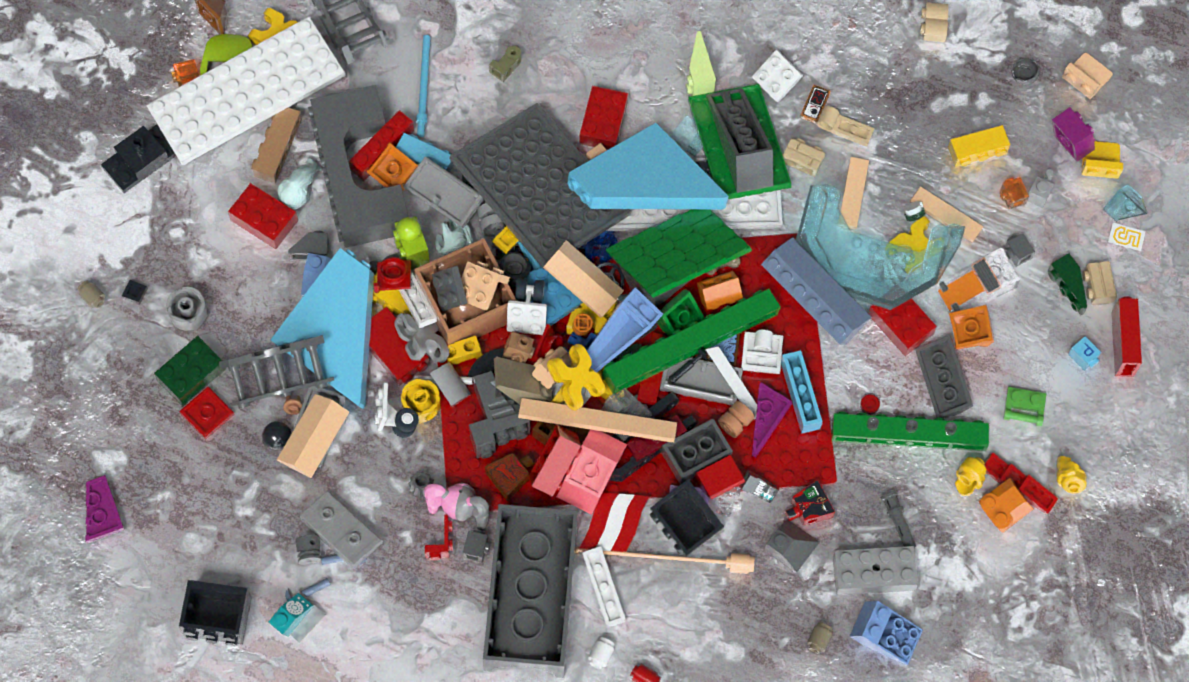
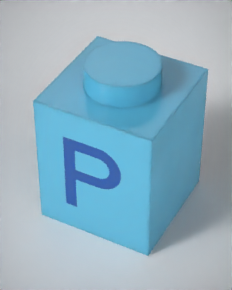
(1085, 353)

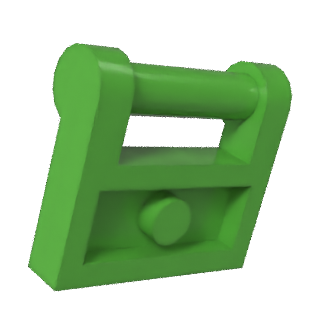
(1026, 401)

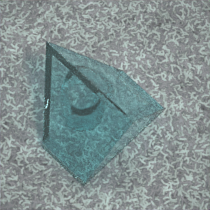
(1125, 204)

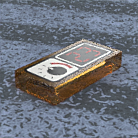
(815, 103)

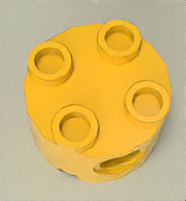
(422, 398)

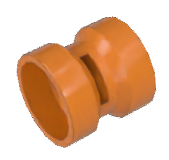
(582, 328)

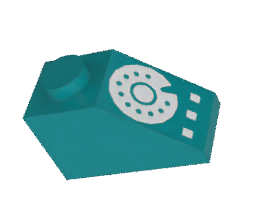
(291, 614)

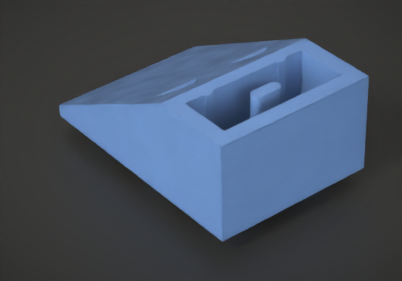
(886, 632)

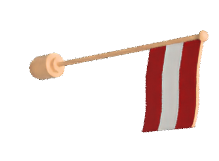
(616, 524)

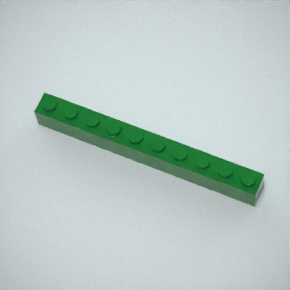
(687, 343)

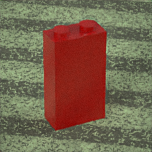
(1126, 337)
(391, 351)

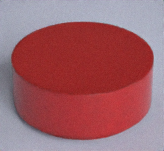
(870, 404)

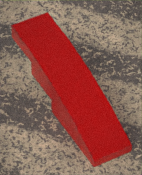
(1031, 489)

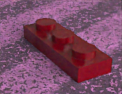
(643, 447)

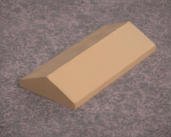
(583, 279)
(313, 435)

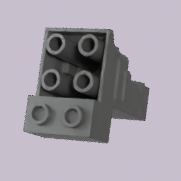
(499, 415)

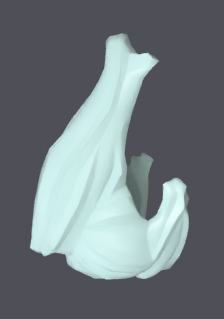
(294, 189)
(453, 239)

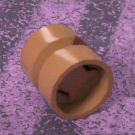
(738, 416)

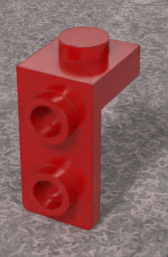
(436, 552)

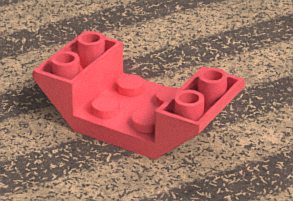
(591, 471)

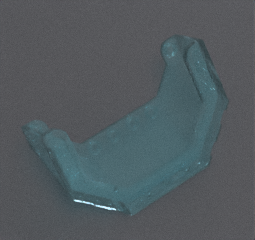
(867, 266)

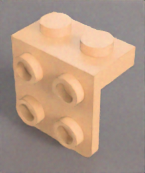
(1087, 75)
(480, 283)

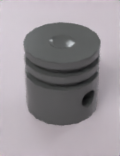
(308, 549)

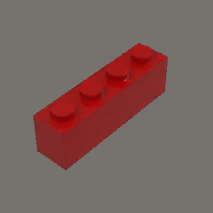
(371, 151)

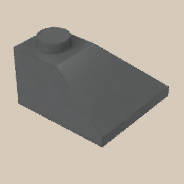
(791, 545)

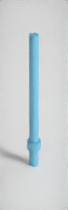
(421, 117)

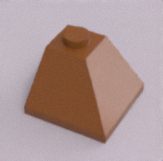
(213, 12)

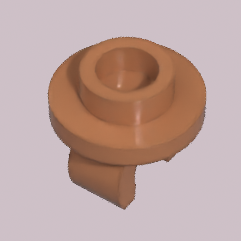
(292, 406)

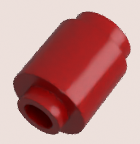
(644, 674)

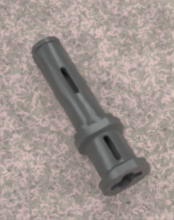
(896, 511)

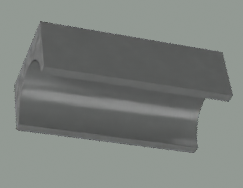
(530, 588)

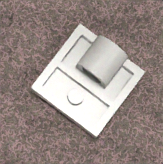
(777, 76)
(762, 352)

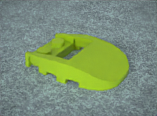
(223, 48)

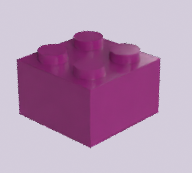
(1074, 134)

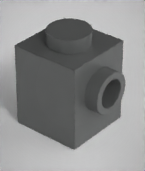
(1019, 249)
(476, 546)

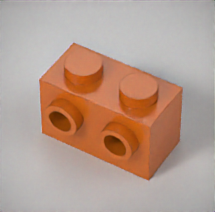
(720, 290)

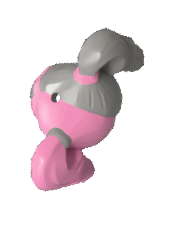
(457, 504)

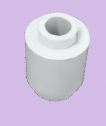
(601, 652)

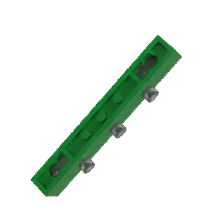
(910, 431)

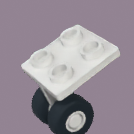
(527, 316)
(402, 422)

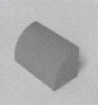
(450, 384)

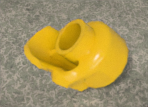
(970, 475)
(1070, 475)

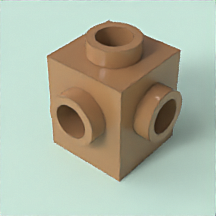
(518, 347)

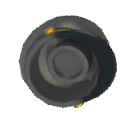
(515, 267)

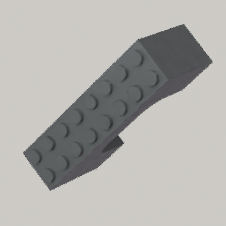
(337, 124)

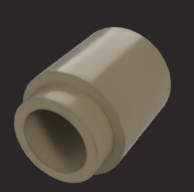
(91, 294)
(820, 638)

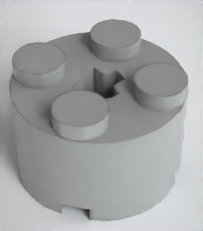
(178, 311)

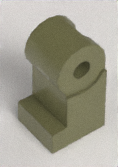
(507, 64)

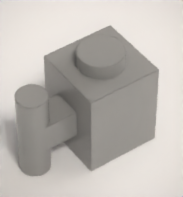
(1041, 189)

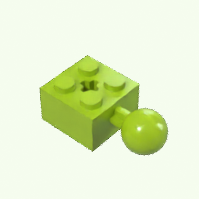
(411, 242)

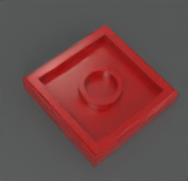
(206, 412)

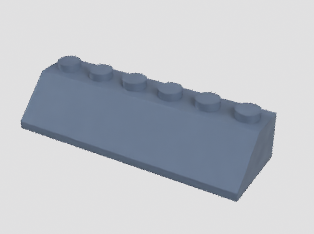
(817, 291)

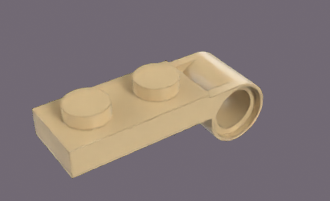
(844, 127)

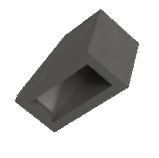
(312, 243)

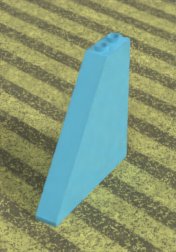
(646, 174)
(341, 311)

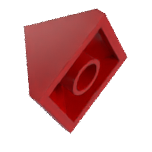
(719, 477)

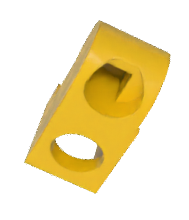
(464, 350)

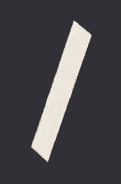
(732, 378)

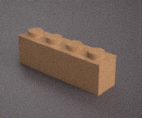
(276, 145)

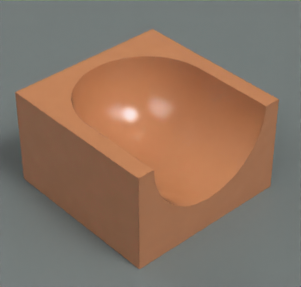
(466, 319)

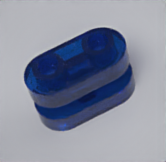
(592, 247)

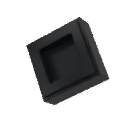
(134, 292)

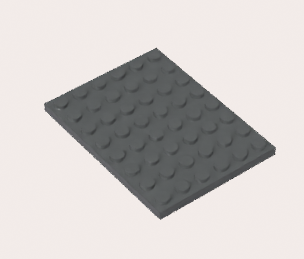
(524, 179)

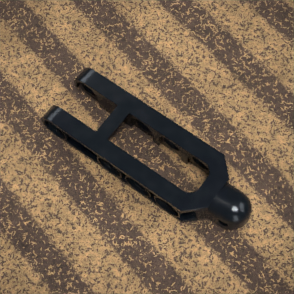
(657, 410)

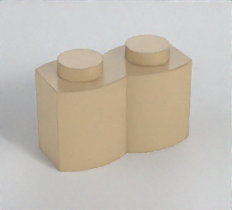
(935, 22)

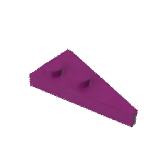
(769, 413)

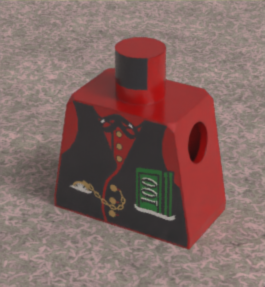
(810, 505)

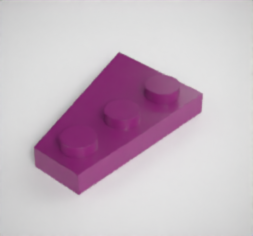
(101, 511)

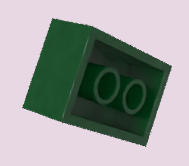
(189, 371)

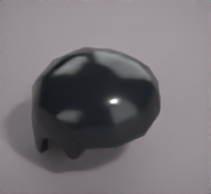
(276, 435)

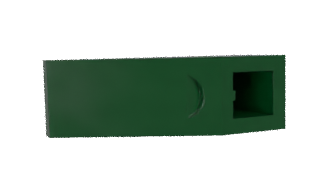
(1069, 279)

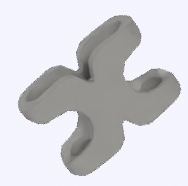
(421, 340)

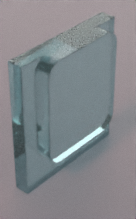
(687, 137)

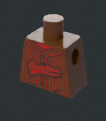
(509, 474)

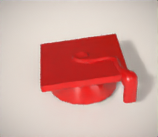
(393, 275)
(549, 341)

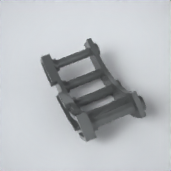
(333, 28)
(276, 354)

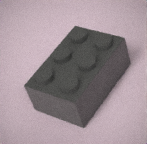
(696, 450)

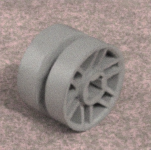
(488, 220)

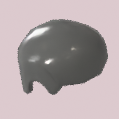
(1025, 71)

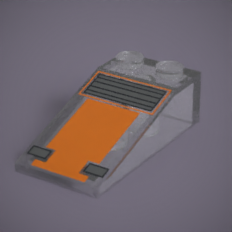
(978, 282)

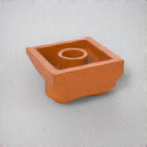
(392, 168)
(972, 327)
(1005, 505)

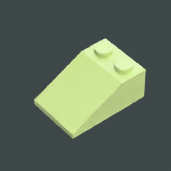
(701, 74)

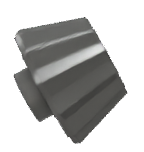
(419, 482)

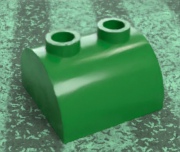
(679, 313)

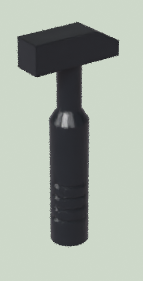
(687, 366)

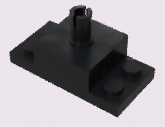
(138, 157)

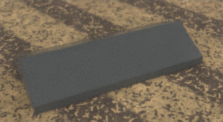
(944, 377)

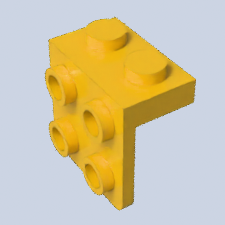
(1103, 161)

